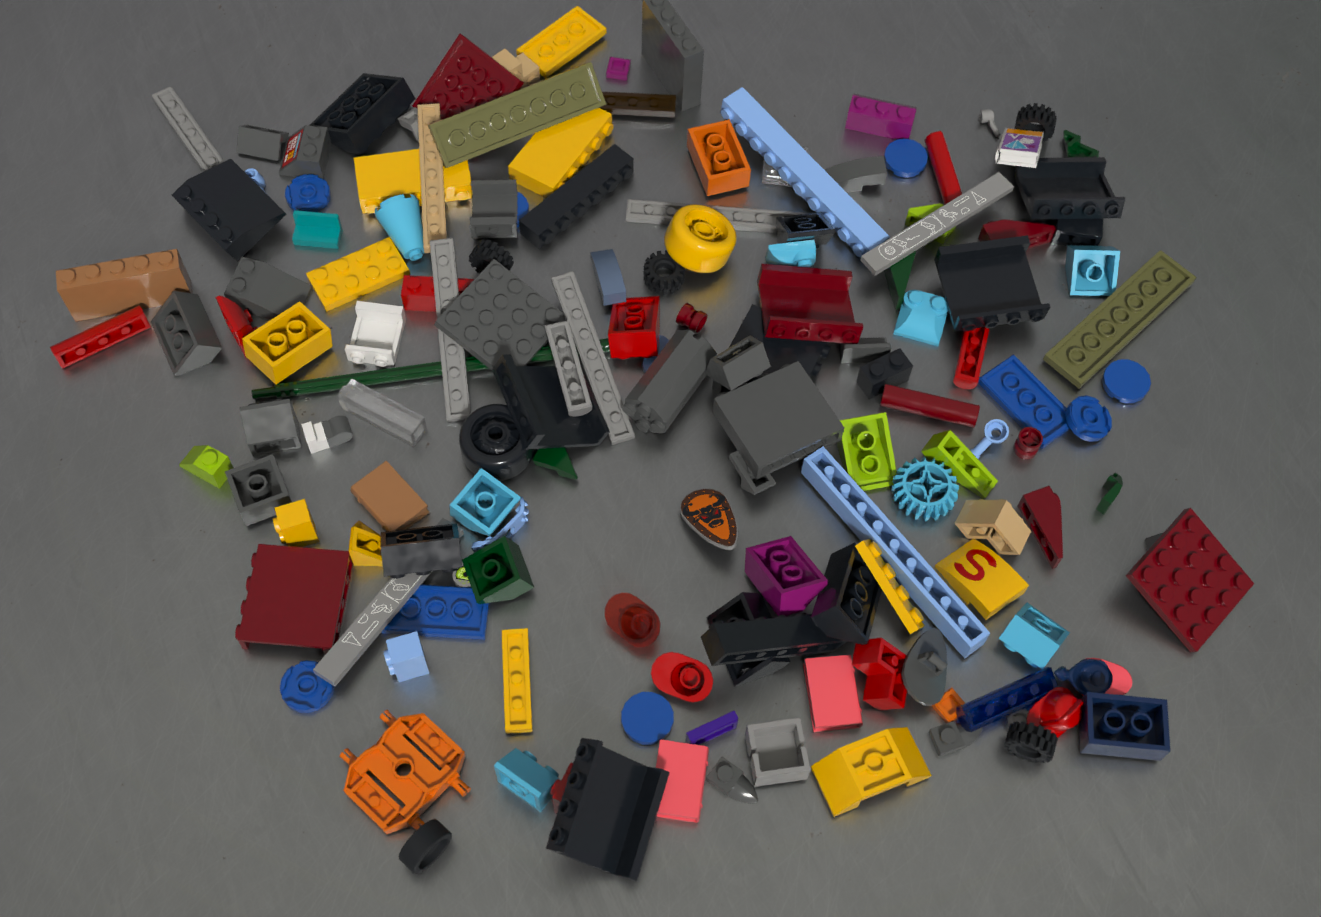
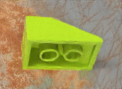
(868, 451)

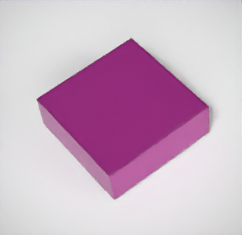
(618, 68)

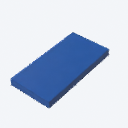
(1025, 399)
(441, 613)

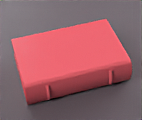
(832, 693)
(685, 781)

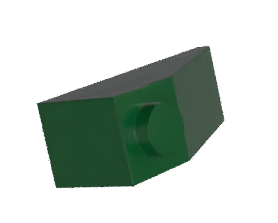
(897, 279)

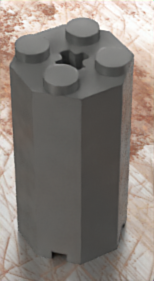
(669, 382)

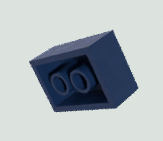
(1124, 726)

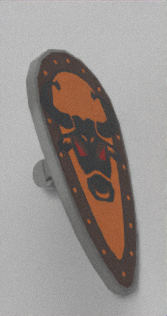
(711, 517)

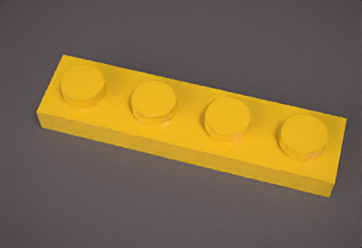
(885, 576)
(516, 681)

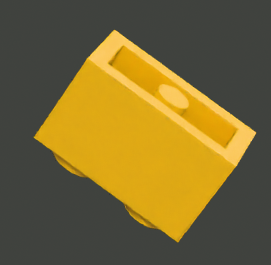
(295, 524)

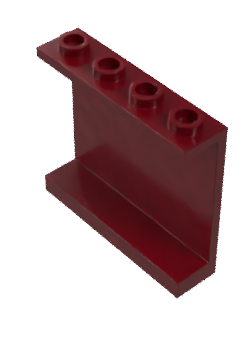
(807, 304)
(295, 597)

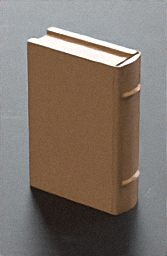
(389, 499)

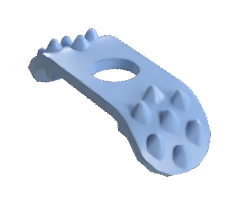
(515, 524)

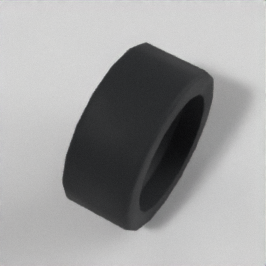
(425, 846)

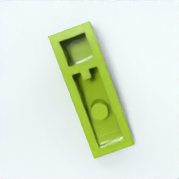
(969, 470)

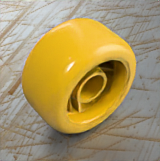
(700, 238)

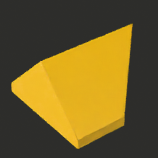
(364, 546)

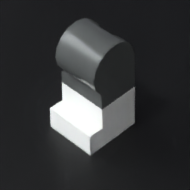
(327, 433)

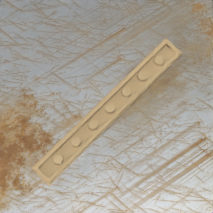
(431, 178)

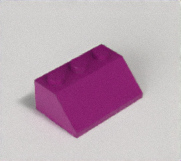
(880, 117)
(784, 575)

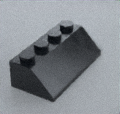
(850, 598)

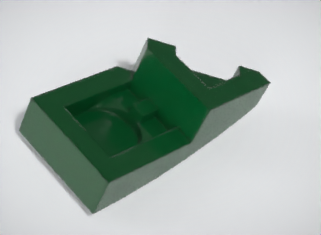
(1075, 148)

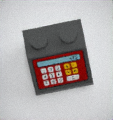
(306, 152)

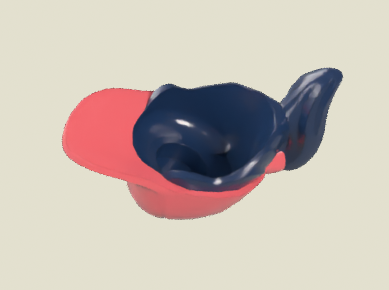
(1096, 676)

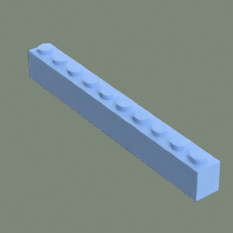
(802, 172)
(911, 569)

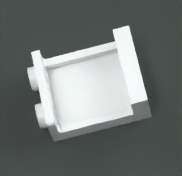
(376, 334)

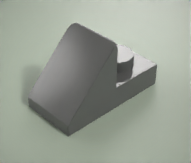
(748, 481)

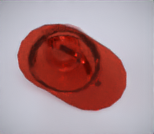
(632, 619)

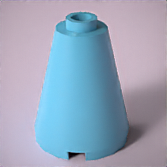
(403, 224)

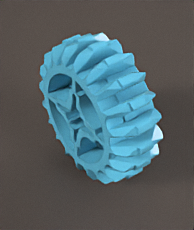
(914, 494)

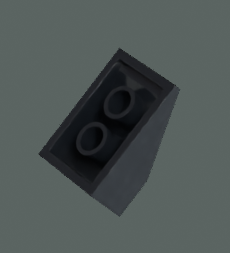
(804, 228)

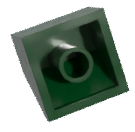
(498, 572)

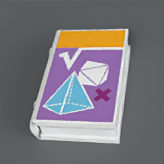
(1019, 147)

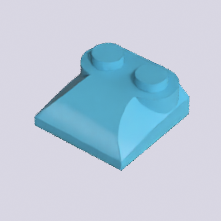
(792, 254)
(922, 317)

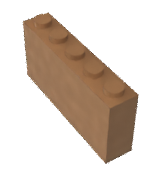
(122, 284)

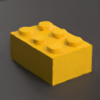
(287, 342)

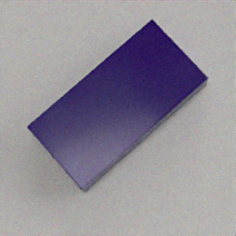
(712, 729)

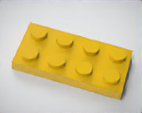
(562, 40)
(357, 274)

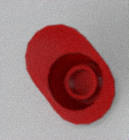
(682, 676)
(1056, 711)

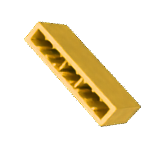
(559, 152)
(399, 173)

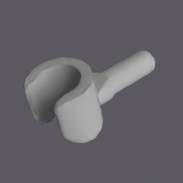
(988, 116)

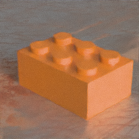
(718, 157)

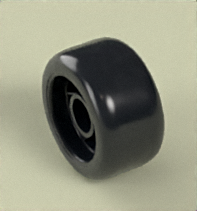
(493, 443)

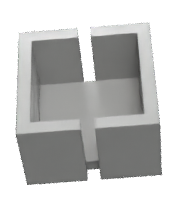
(774, 752)

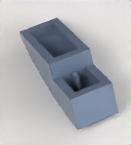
(608, 277)

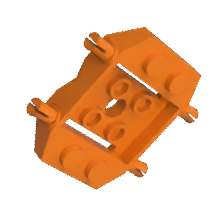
(417, 788)

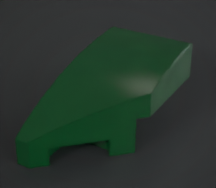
(556, 459)
(1113, 486)

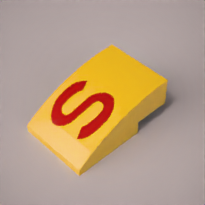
(982, 578)

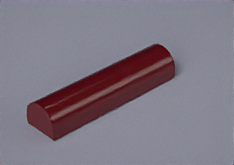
(930, 405)

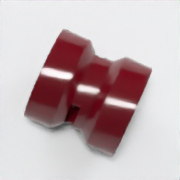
(691, 318)
(1028, 443)

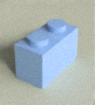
(406, 657)

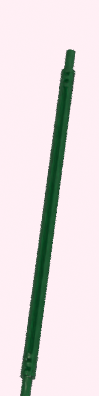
(383, 376)

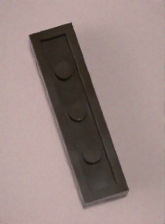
(639, 104)

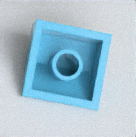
(1092, 270)
(483, 503)
(1033, 636)
(526, 777)

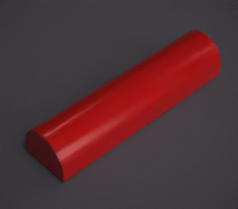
(942, 166)
(100, 337)
(970, 358)

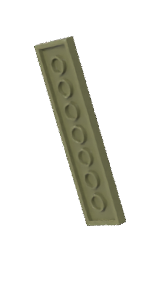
(517, 115)
(1119, 319)

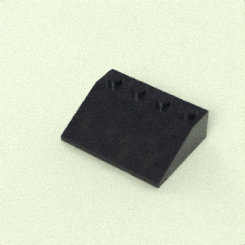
(365, 111)
(229, 207)

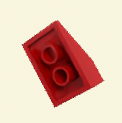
(635, 328)

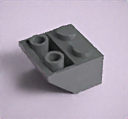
(739, 363)
(271, 427)

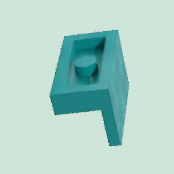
(317, 229)

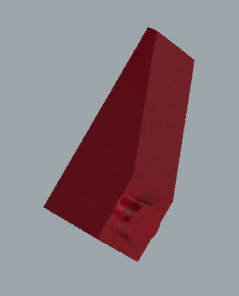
(1037, 233)
(1044, 517)

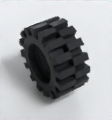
(1039, 115)
(485, 252)
(663, 283)
(1030, 742)

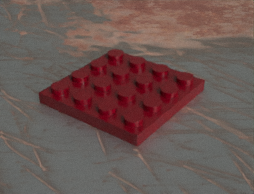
(466, 79)
(1190, 580)

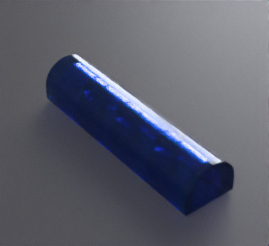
(1006, 700)

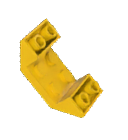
(869, 768)

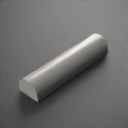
(568, 368)

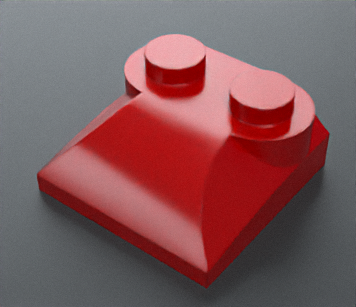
(236, 319)

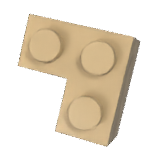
(520, 66)
(996, 523)

